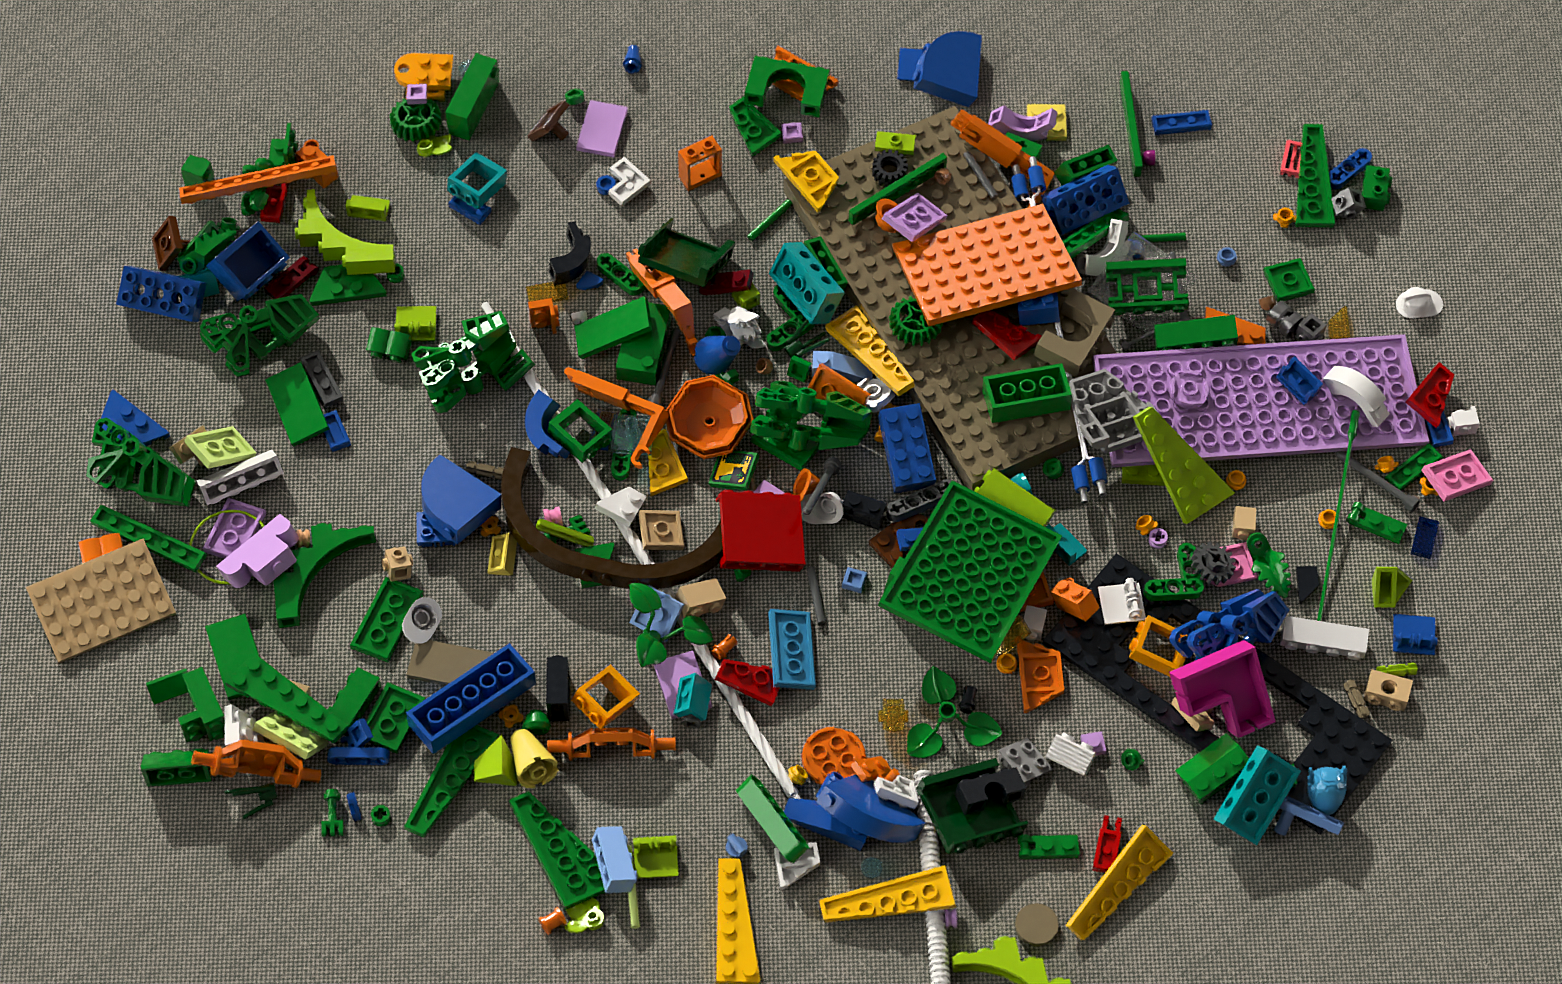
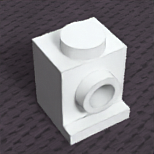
(1463, 422)

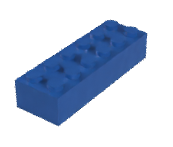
(471, 698)

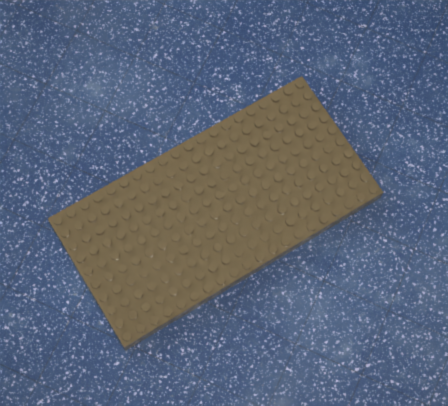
(953, 366)

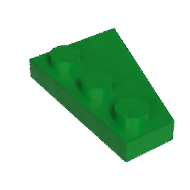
(781, 449)

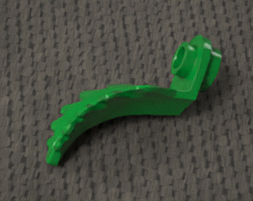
(207, 250)
(1269, 564)

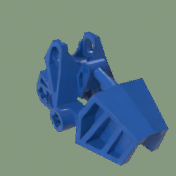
(1249, 615)

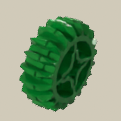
(415, 123)
(913, 326)

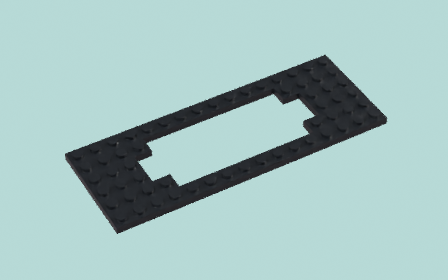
(1095, 648)

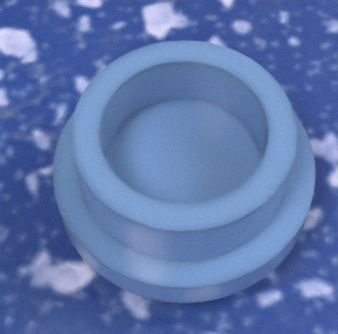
(1226, 256)

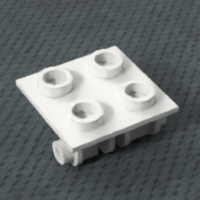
(1122, 602)

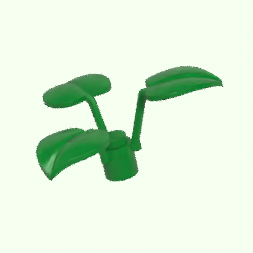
(649, 644)
(940, 687)

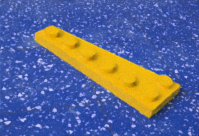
(863, 342)
(1131, 868)
(904, 895)
(734, 933)

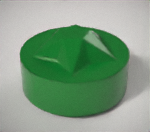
(574, 96)
(715, 331)
(1053, 468)

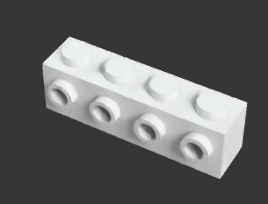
(239, 477)
(1324, 637)

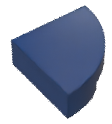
(589, 281)
(353, 805)

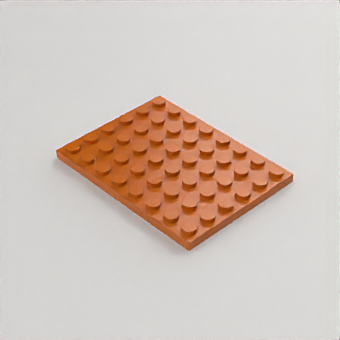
(986, 264)

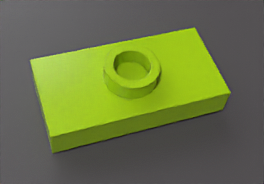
(895, 141)

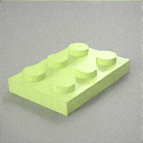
(220, 447)
(290, 735)

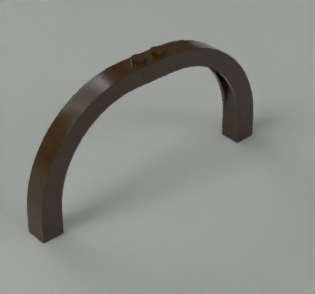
(591, 567)

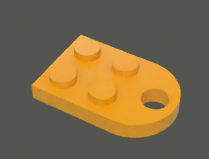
(425, 69)

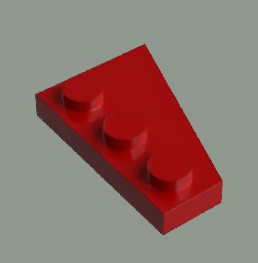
(1010, 338)
(1431, 394)
(748, 679)

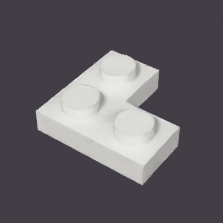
(631, 181)
(900, 790)

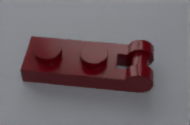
(291, 278)
(728, 282)

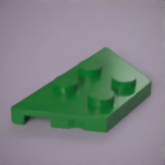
(338, 287)

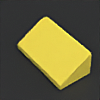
(502, 555)

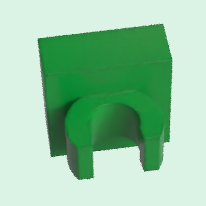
(799, 369)

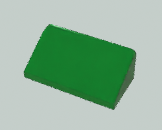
(167, 687)

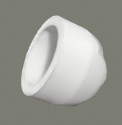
(579, 316)

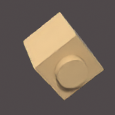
(1244, 522)

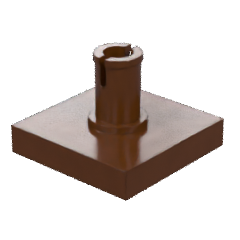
(548, 123)
(168, 243)

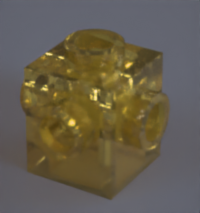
(893, 715)

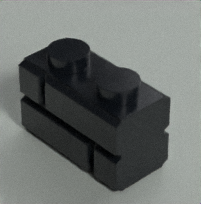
(864, 510)

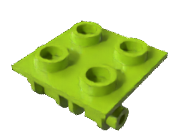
(417, 322)
(655, 856)

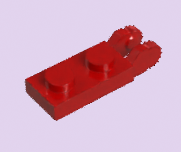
(275, 204)
(1107, 845)

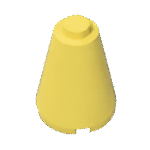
(532, 759)

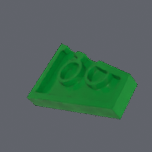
(753, 126)

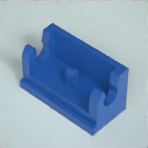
(1299, 381)

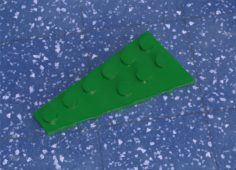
(564, 857)

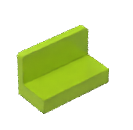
(367, 208)

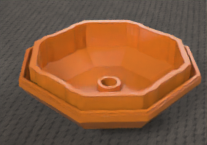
(709, 400)

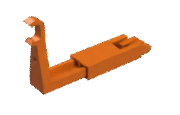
(996, 146)
(665, 287)
(623, 399)

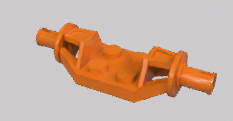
(620, 735)
(257, 759)

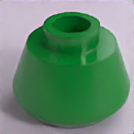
(536, 722)

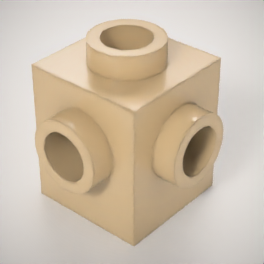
(397, 563)

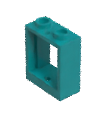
(484, 167)

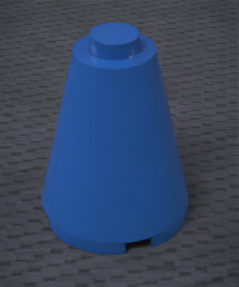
(716, 353)

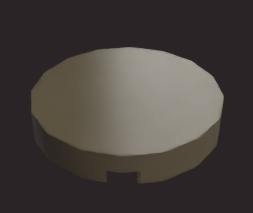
(1036, 924)

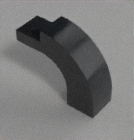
(572, 265)

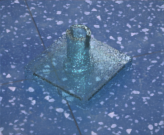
(627, 433)

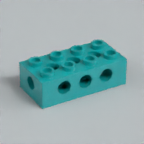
(806, 283)
(1257, 795)

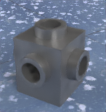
(1348, 203)
(1310, 329)

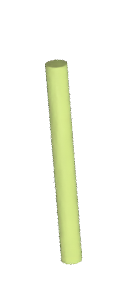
(633, 904)

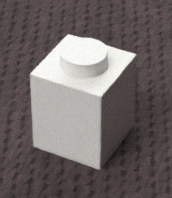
(1035, 619)

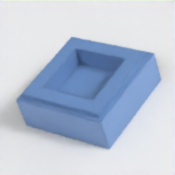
(854, 580)

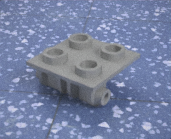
(1026, 759)

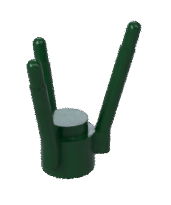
(797, 348)
(265, 793)

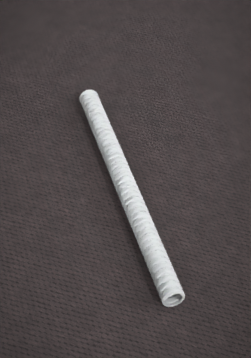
(935, 918)

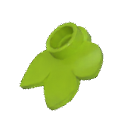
(434, 145)
(582, 915)

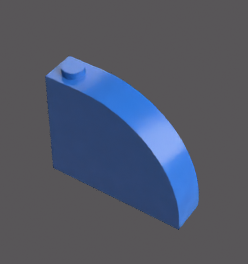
(950, 67)
(456, 499)
(864, 811)

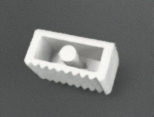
(1071, 754)

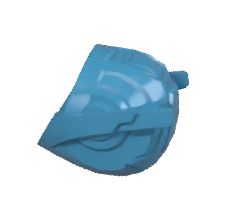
(1327, 788)

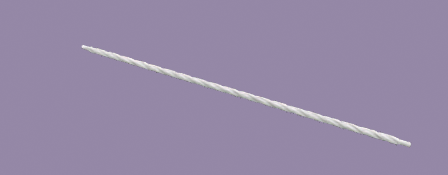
(702, 650)

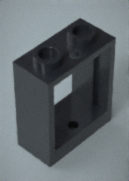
(558, 688)

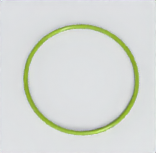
(206, 519)

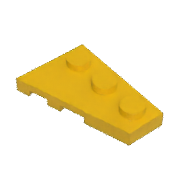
(664, 465)

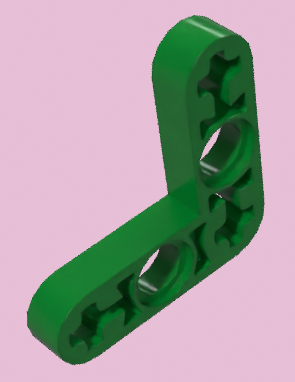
(622, 282)
(795, 322)
(1185, 582)

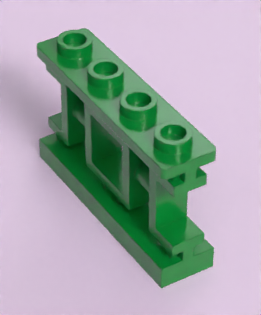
(1147, 270)

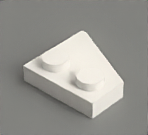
(622, 505)
(789, 872)

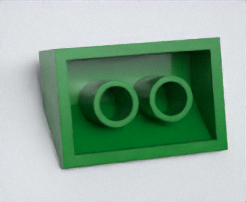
(174, 768)
(1213, 768)

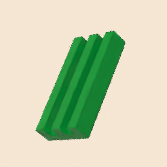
(515, 372)

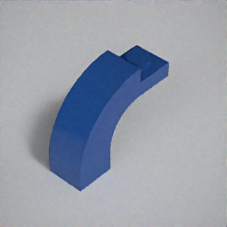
(537, 419)

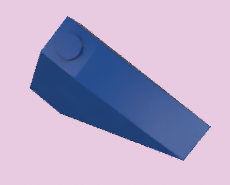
(815, 818)

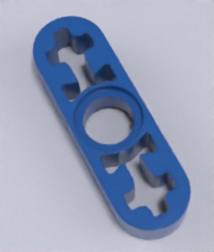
(1350, 161)
(358, 756)

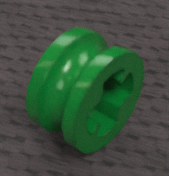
(393, 278)
(385, 819)

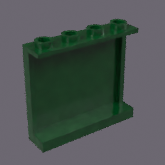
(684, 255)
(963, 831)

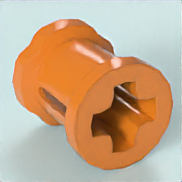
(552, 921)

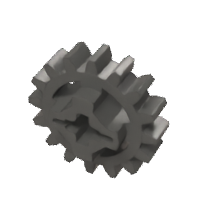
(1213, 563)

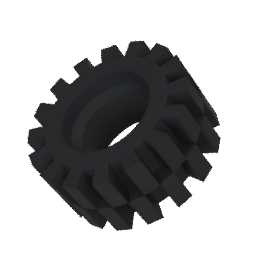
(889, 159)

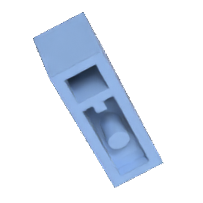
(844, 365)

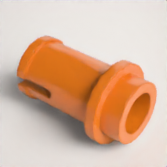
(719, 651)

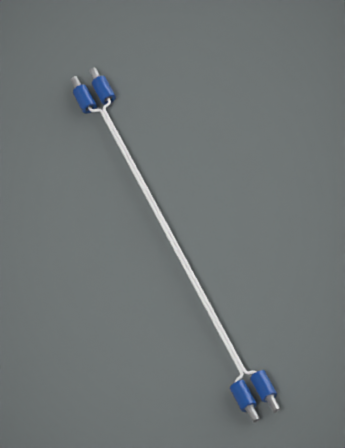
(1096, 464)

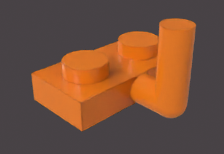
(874, 767)

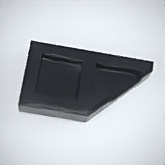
(1306, 580)

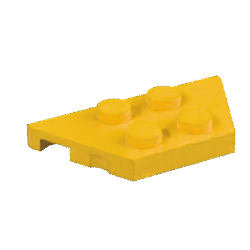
(810, 176)

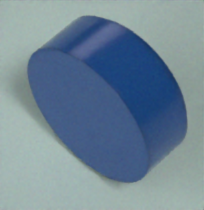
(604, 184)

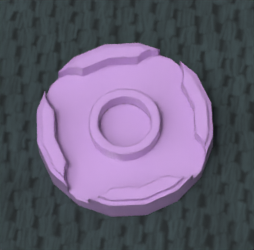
(1189, 389)

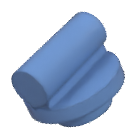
(736, 846)

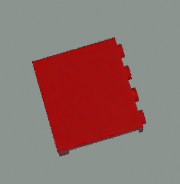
(761, 531)

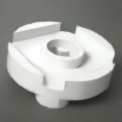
(882, 395)

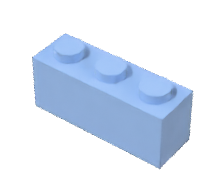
(614, 859)

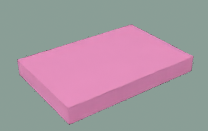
(1457, 475)

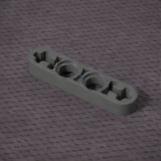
(906, 511)

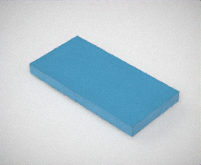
(791, 649)

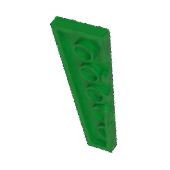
(1314, 189)
(272, 689)
(448, 778)

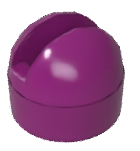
(1149, 157)

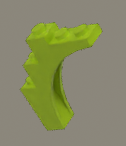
(356, 255)
(1005, 962)

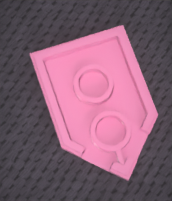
(1243, 565)

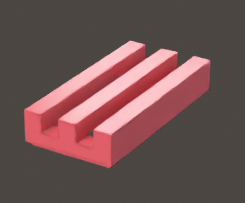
(1290, 171)

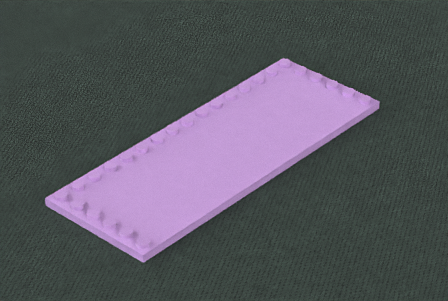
(1256, 414)

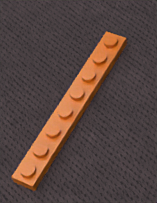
(258, 179)

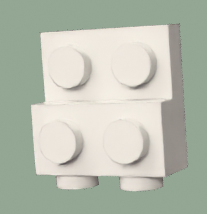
(239, 726)

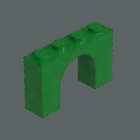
(768, 71)

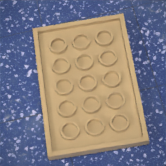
(100, 600)

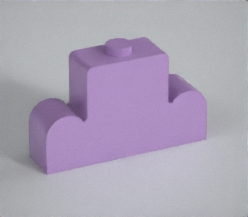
(261, 556)

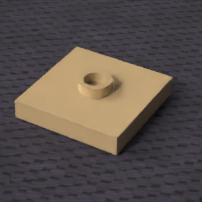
(661, 530)

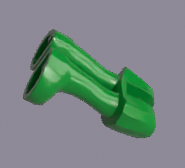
(255, 200)

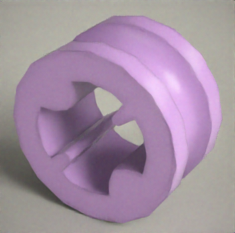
(1152, 536)
(950, 918)

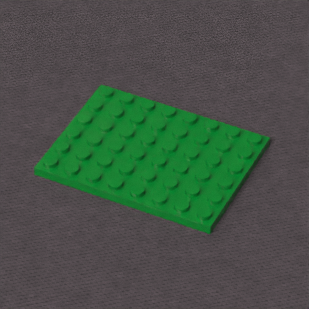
(970, 571)

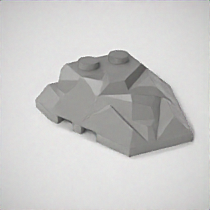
(1106, 410)

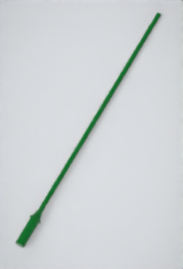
(1352, 433)

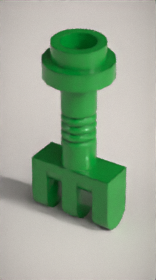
(575, 524)
(332, 797)

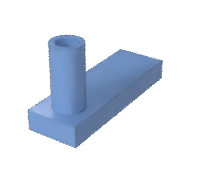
(1293, 807)

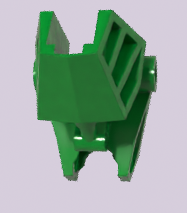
(285, 317)
(491, 344)
(843, 421)
(159, 478)

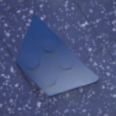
(132, 419)

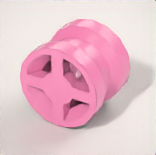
(553, 515)

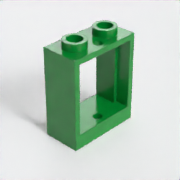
(567, 417)

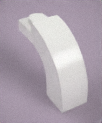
(1095, 263)
(1361, 390)

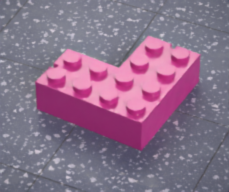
(1230, 680)

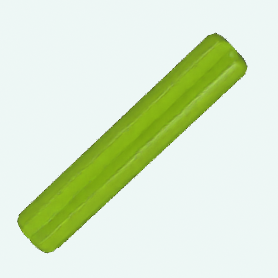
(564, 533)

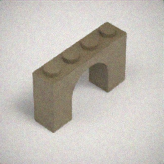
(1074, 355)

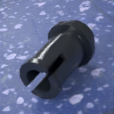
(967, 704)

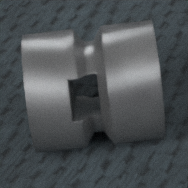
(1282, 317)

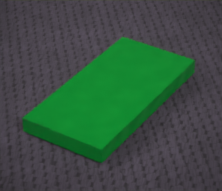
(613, 327)
(297, 404)
(383, 621)
(231, 647)

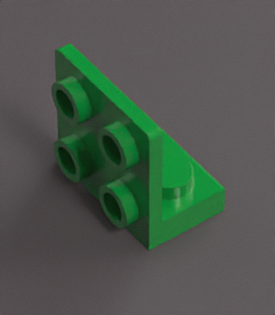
(283, 150)

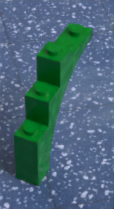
(327, 545)

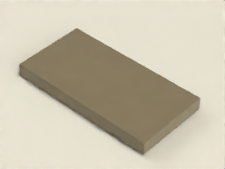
(442, 662)

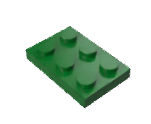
(389, 718)

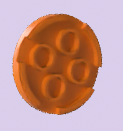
(831, 751)

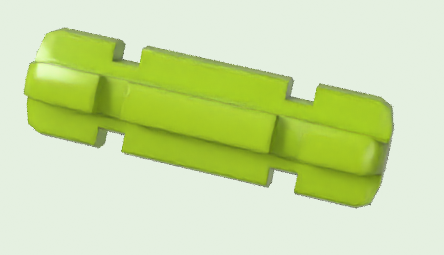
(1399, 669)

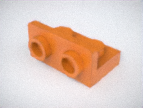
(543, 314)

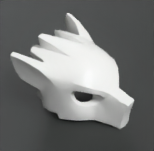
(741, 325)

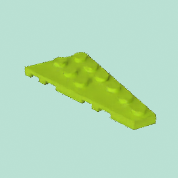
(1185, 474)

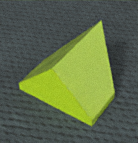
(1388, 586)
(496, 765)

